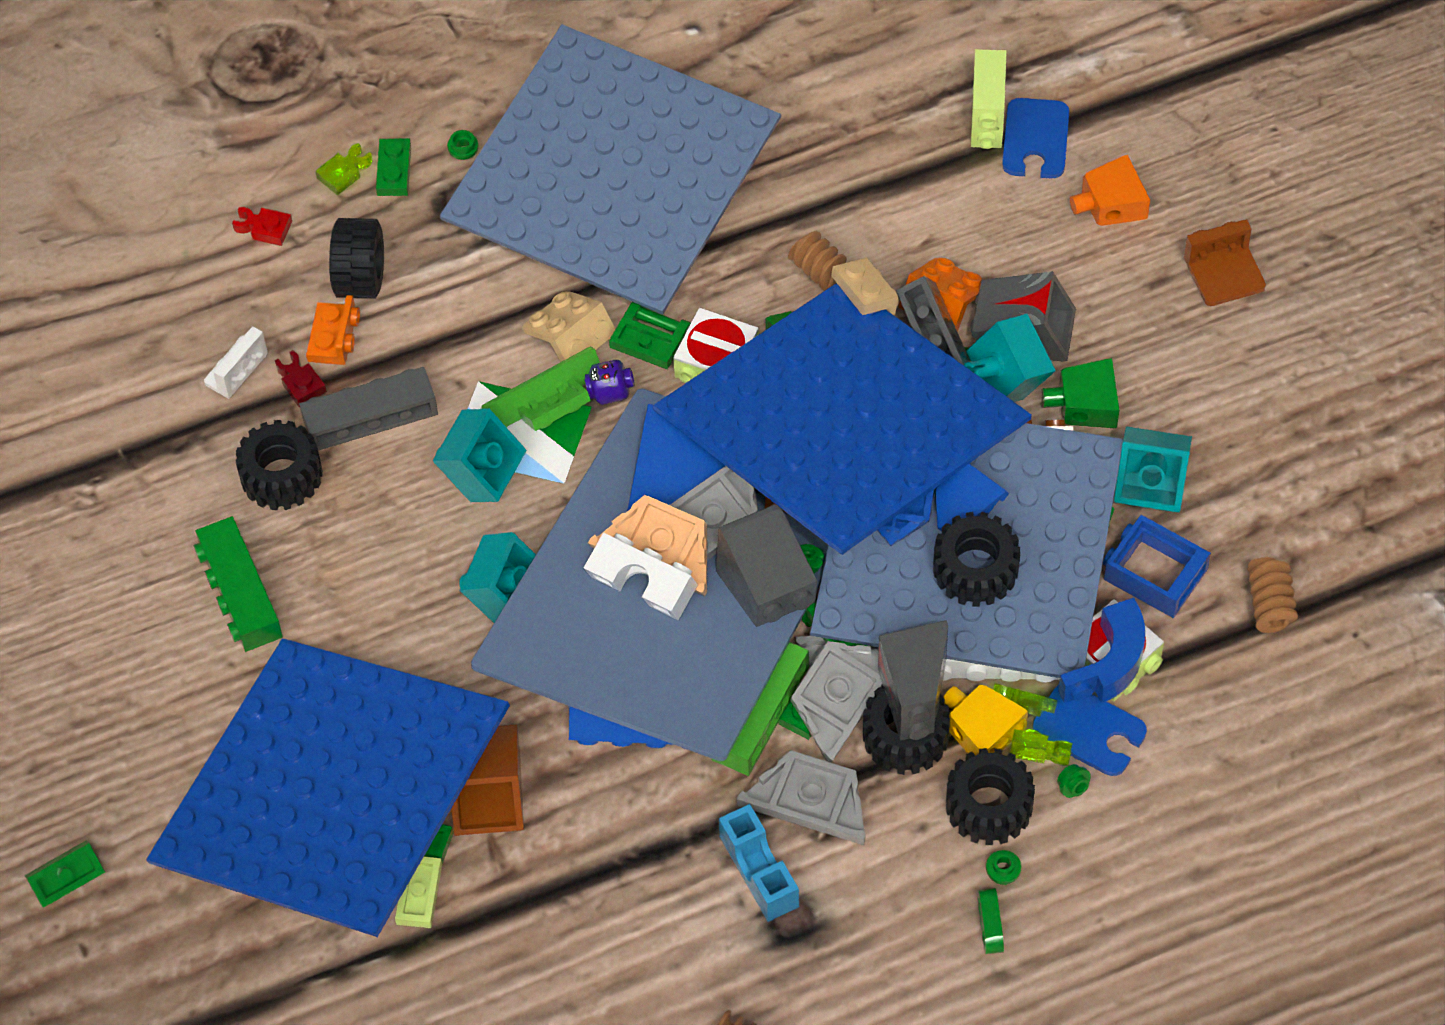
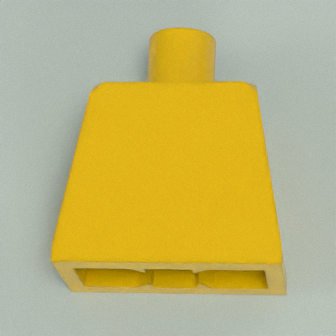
(983, 718)

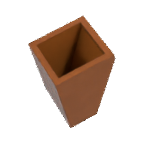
(493, 792)

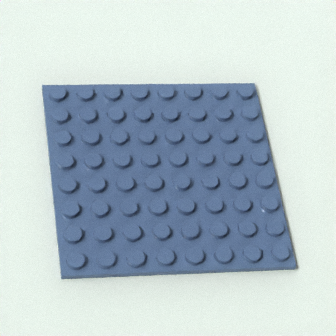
(611, 168)
(1061, 513)

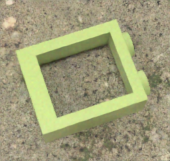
(988, 98)

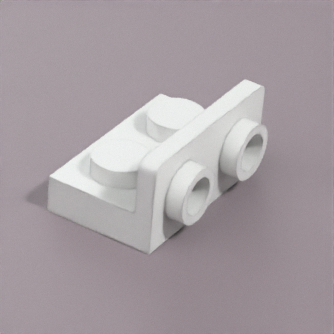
(237, 363)

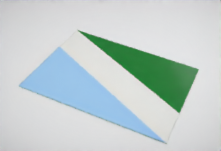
(549, 448)

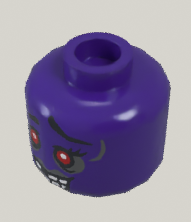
(609, 382)

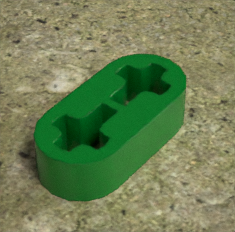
(990, 921)

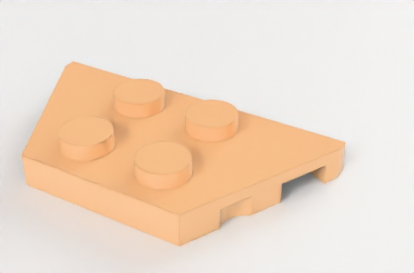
(668, 532)

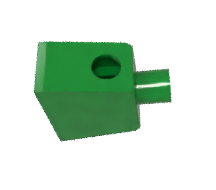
(1086, 395)

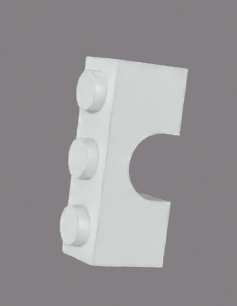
(616, 561)

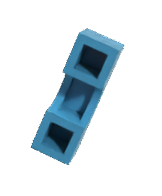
(766, 879)

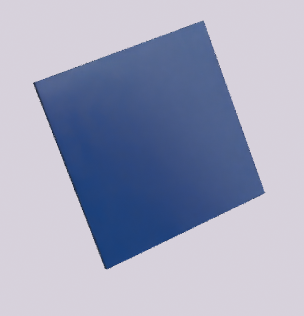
(842, 416)
(329, 785)

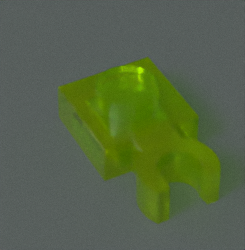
(343, 171)
(1031, 702)
(1035, 747)

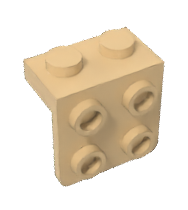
(865, 286)
(571, 324)

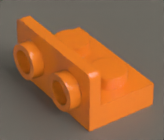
(332, 332)

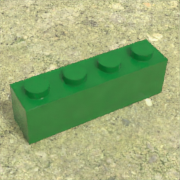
(238, 583)

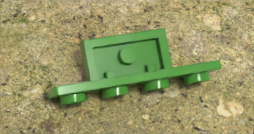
(547, 394)

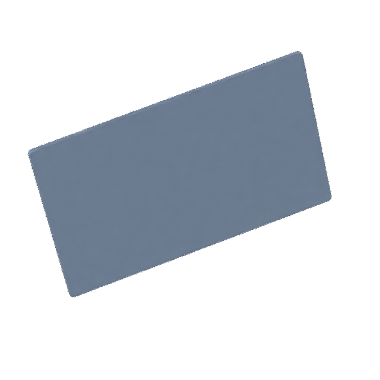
(615, 653)

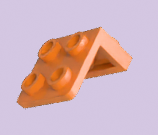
(955, 285)

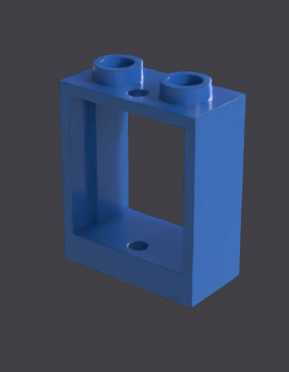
(1167, 542)

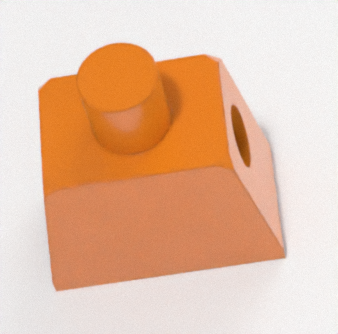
(1113, 194)

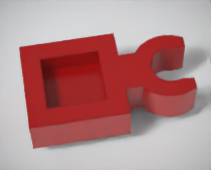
(267, 226)

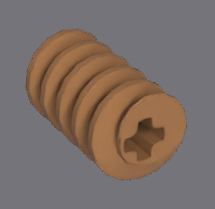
(816, 258)
(1272, 594)

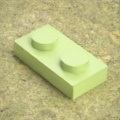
(419, 898)

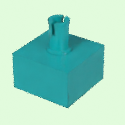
(1011, 358)
(479, 455)
(1152, 469)
(496, 572)

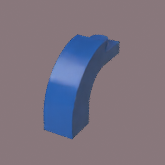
(1110, 676)

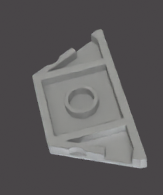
(718, 502)
(836, 693)
(810, 795)

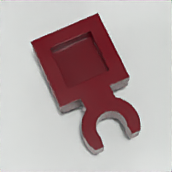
(300, 382)

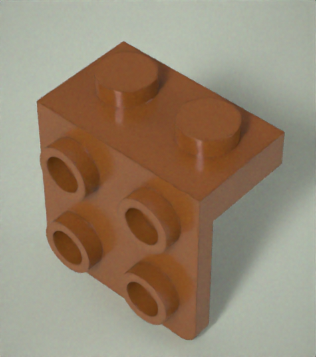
(1223, 263)

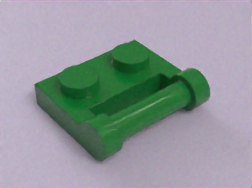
(645, 341)

